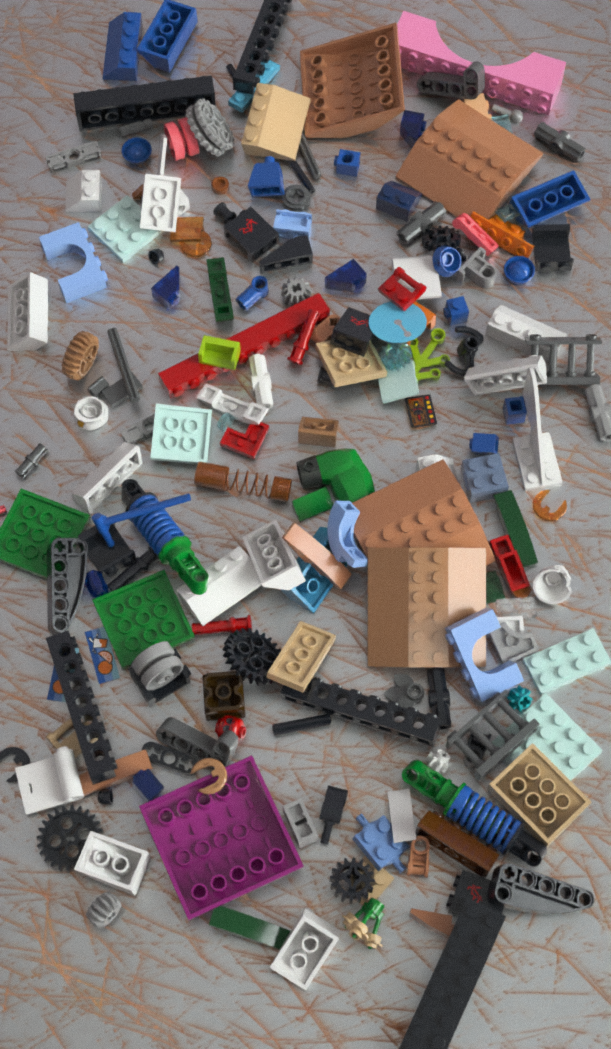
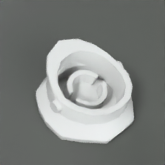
(90, 413)

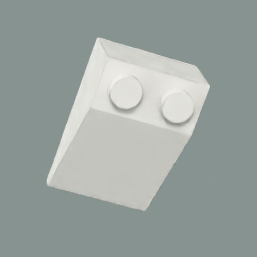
(113, 863)
(305, 949)

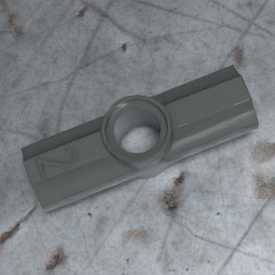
(559, 141)
(420, 222)

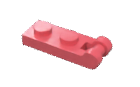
(475, 233)

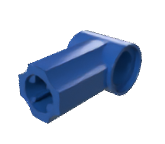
(252, 293)

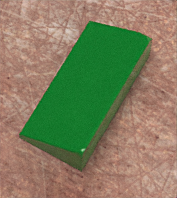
(312, 504)

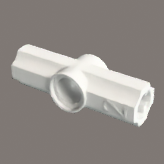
(261, 380)

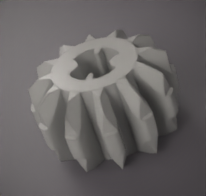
(295, 291)
(103, 910)

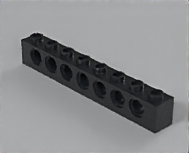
(259, 45)
(426, 735)
(98, 770)

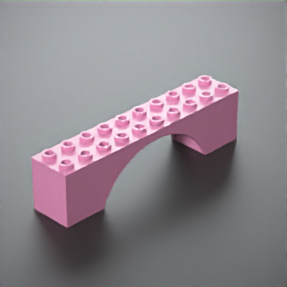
(526, 83)

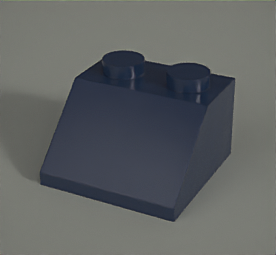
(397, 200)

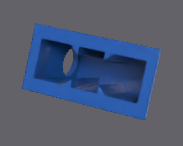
(266, 179)

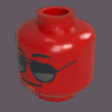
(230, 723)

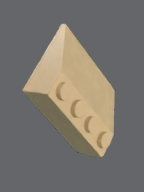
(275, 122)
(538, 795)

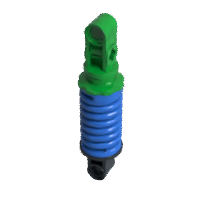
(165, 537)
(486, 822)

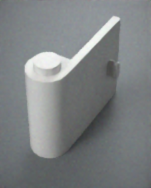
(422, 271)
(52, 782)

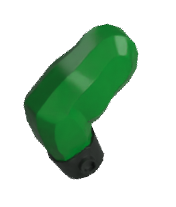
(340, 470)

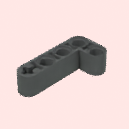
(432, 83)
(197, 744)

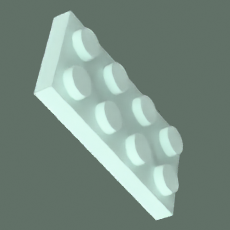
(566, 661)

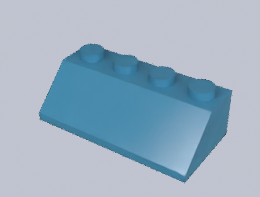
(316, 587)

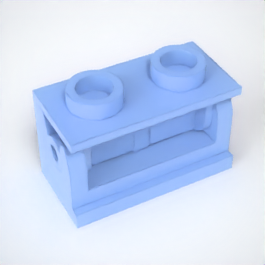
(292, 224)

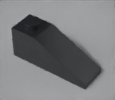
(290, 254)

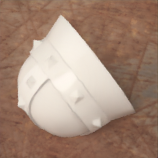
(552, 584)

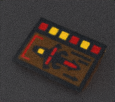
(421, 411)

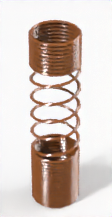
(217, 477)

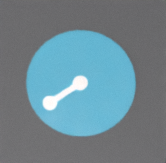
(395, 325)

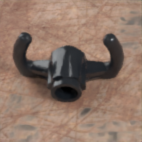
(466, 349)

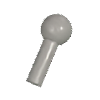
(515, 115)

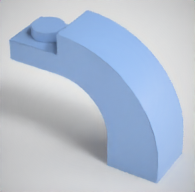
(341, 534)

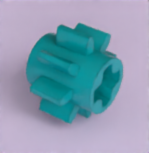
(519, 698)

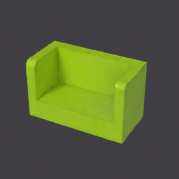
(219, 352)

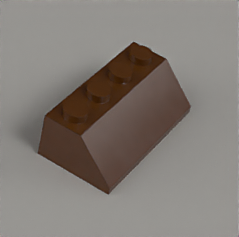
(457, 844)

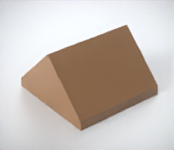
(318, 431)

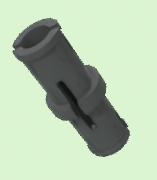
(31, 461)

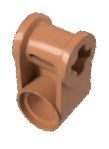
(324, 330)
(419, 860)

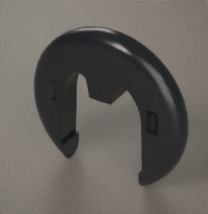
(20, 757)

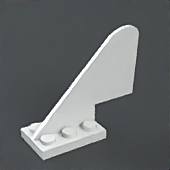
(160, 196)
(535, 452)

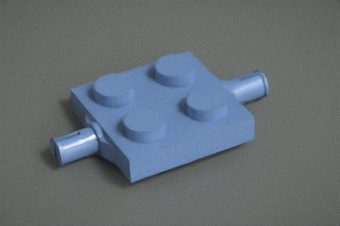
(378, 843)

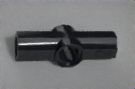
(439, 696)

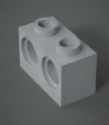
(300, 823)

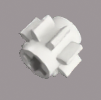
(438, 760)

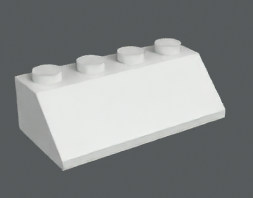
(27, 313)
(513, 327)
(504, 375)
(107, 477)
(273, 558)
(228, 583)

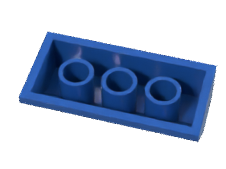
(168, 34)
(121, 47)
(549, 199)

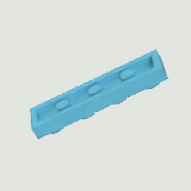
(242, 100)

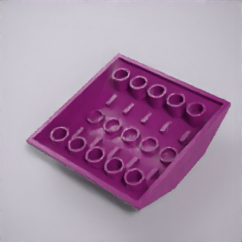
(222, 840)

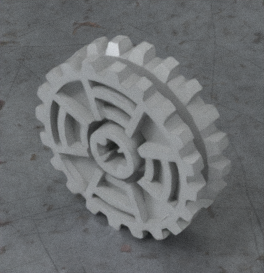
(210, 127)

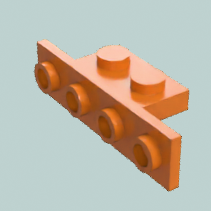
(505, 234)

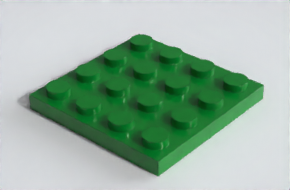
(32, 526)
(143, 616)

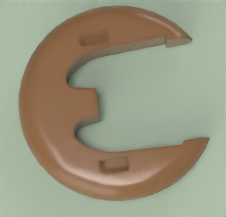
(219, 771)

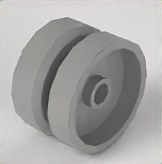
(157, 665)

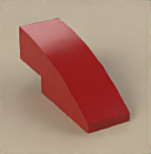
(509, 563)

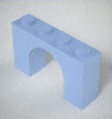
(73, 240)
(463, 638)

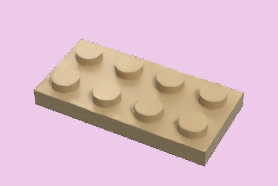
(301, 656)

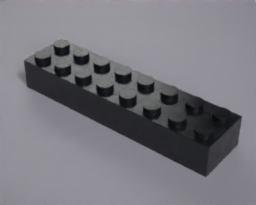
(139, 102)
(454, 977)

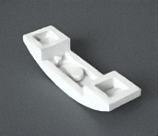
(222, 403)

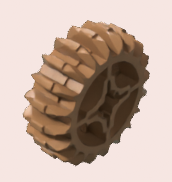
(80, 355)

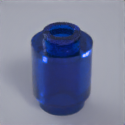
(96, 584)

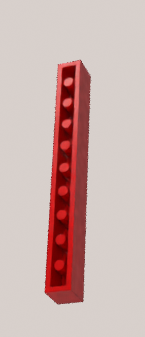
(252, 341)

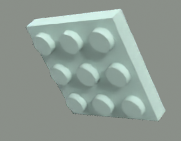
(120, 229)
(181, 434)

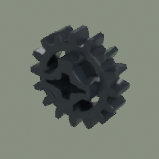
(441, 237)
(362, 881)

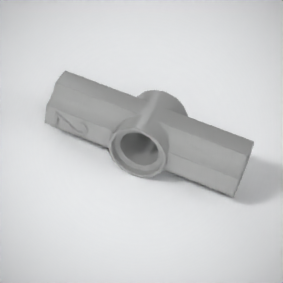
(599, 411)

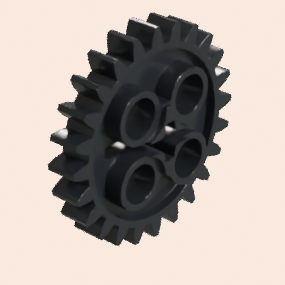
(247, 645)
(54, 829)

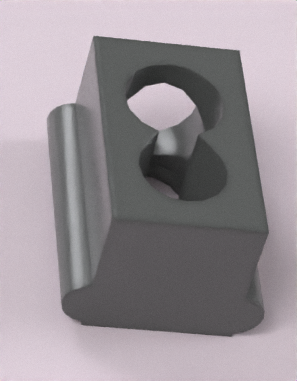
(98, 386)

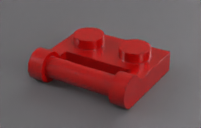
(398, 293)

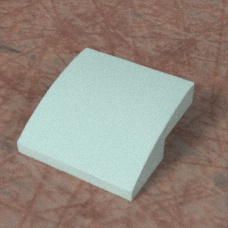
(399, 383)

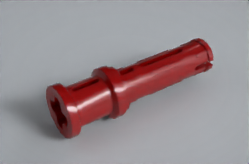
(301, 344)
(223, 626)

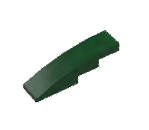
(515, 527)
(248, 927)

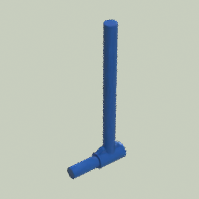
(103, 523)

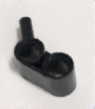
(332, 810)

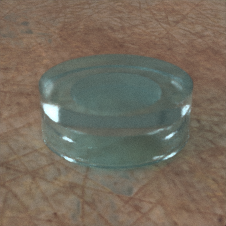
(225, 421)

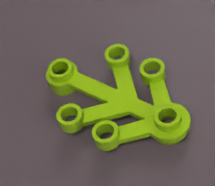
(422, 361)

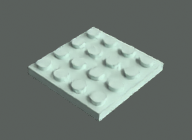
(556, 738)

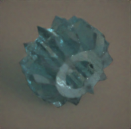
(396, 355)

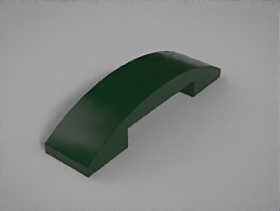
(219, 289)

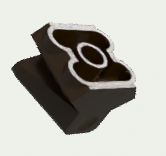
(223, 695)

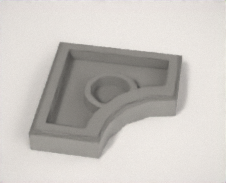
(512, 644)

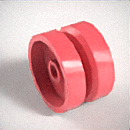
(181, 139)

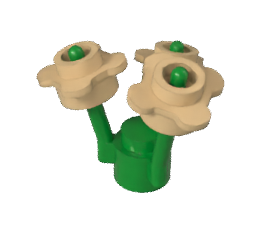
(359, 930)

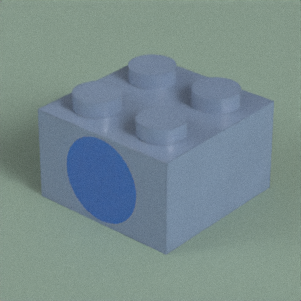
(484, 477)

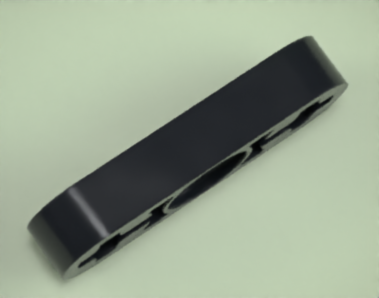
(157, 748)

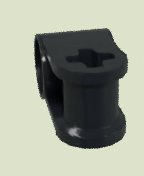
(477, 748)

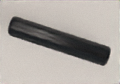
(301, 724)

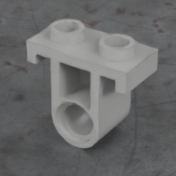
(476, 268)

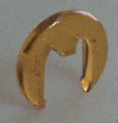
(200, 249)
(543, 513)

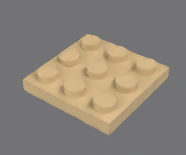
(348, 367)

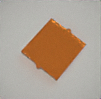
(188, 229)

